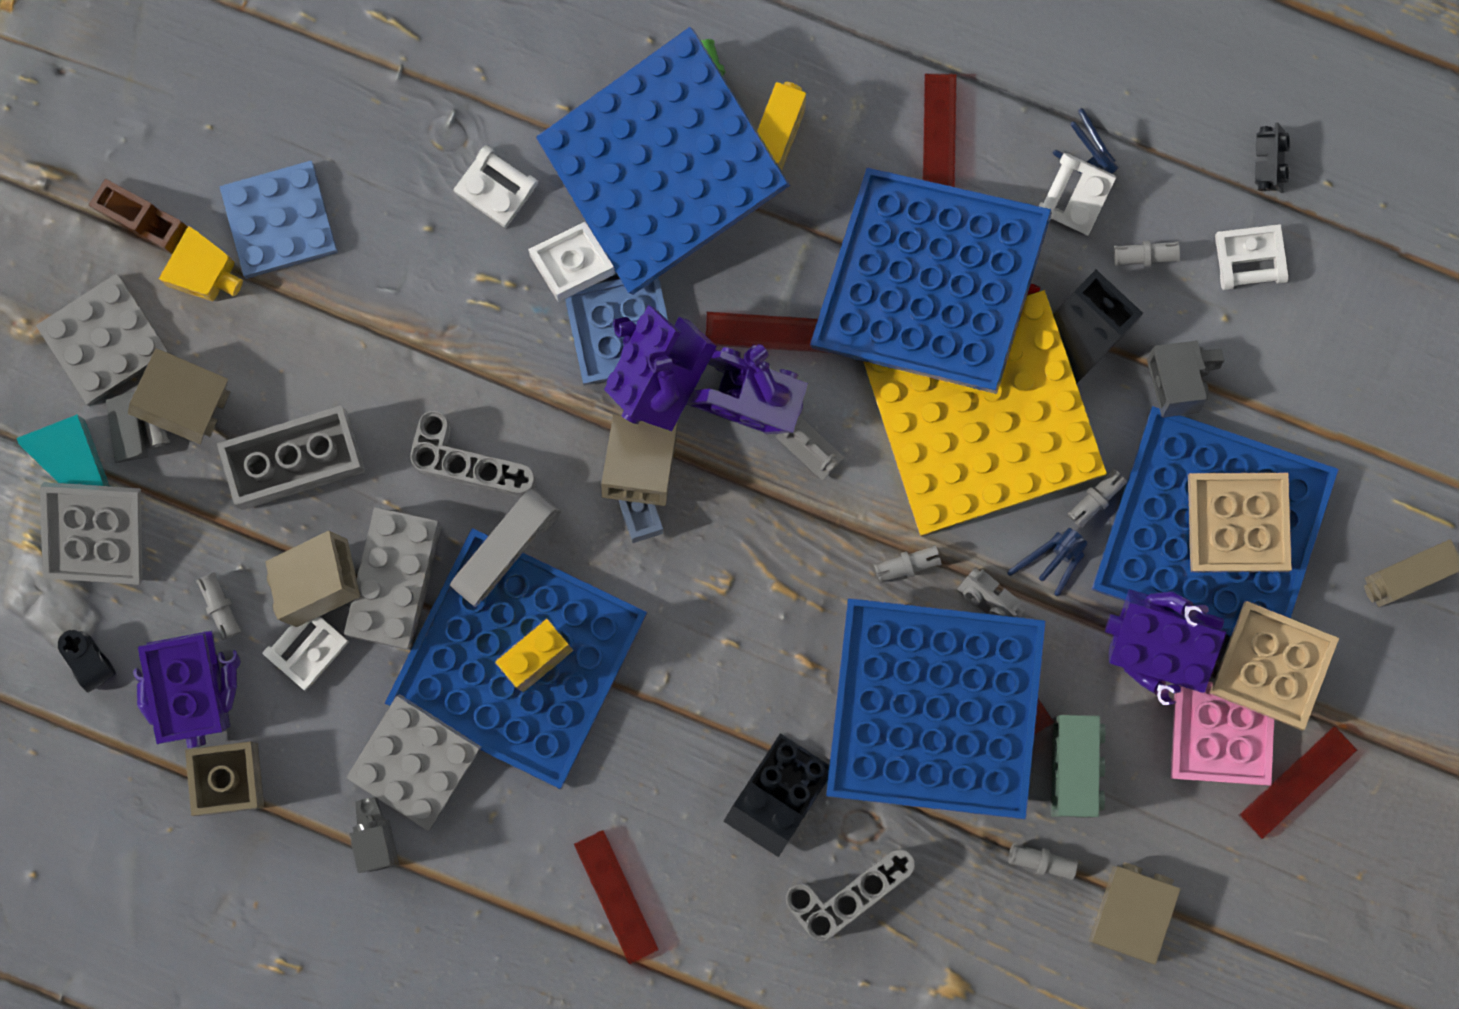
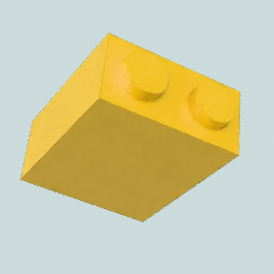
(782, 120)
(534, 656)

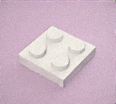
(571, 261)

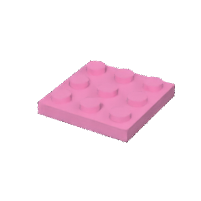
(1220, 740)

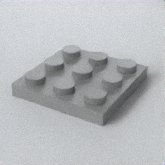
(101, 339)
(91, 533)
(413, 762)

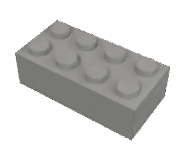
(291, 457)
(393, 579)

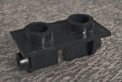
(1274, 145)

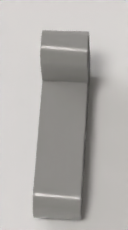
(474, 462)
(504, 546)
(854, 889)

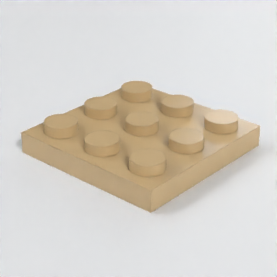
(1239, 522)
(1274, 665)

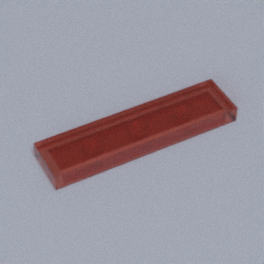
(939, 128)
(769, 331)
(1297, 782)
(616, 896)

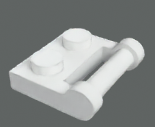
(488, 194)
(1086, 198)
(1251, 246)
(313, 654)

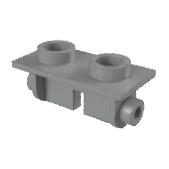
(811, 449)
(979, 590)

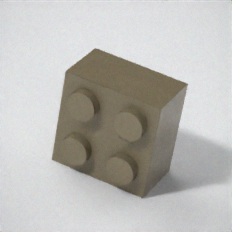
(224, 779)

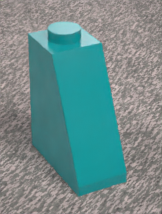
(66, 452)

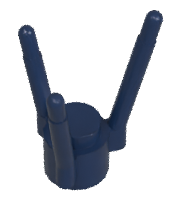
(1100, 159)
(1068, 547)

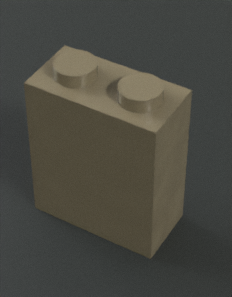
(179, 396)
(638, 462)
(1412, 573)
(312, 579)
(1135, 913)

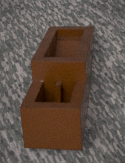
(138, 216)

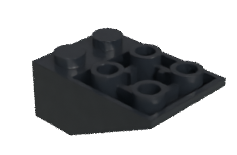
(1093, 322)
(778, 795)

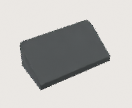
(125, 430)

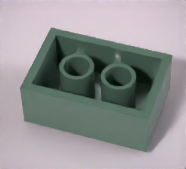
(1077, 766)

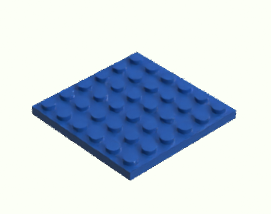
(662, 161)
(931, 279)
(1151, 527)
(458, 682)
(936, 708)

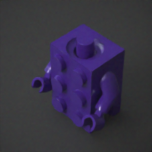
(657, 367)
(752, 392)
(1165, 640)
(184, 688)

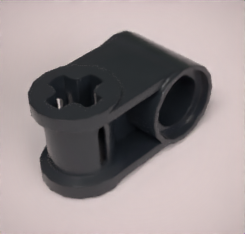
(88, 664)

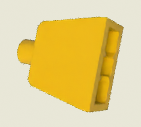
(200, 268)

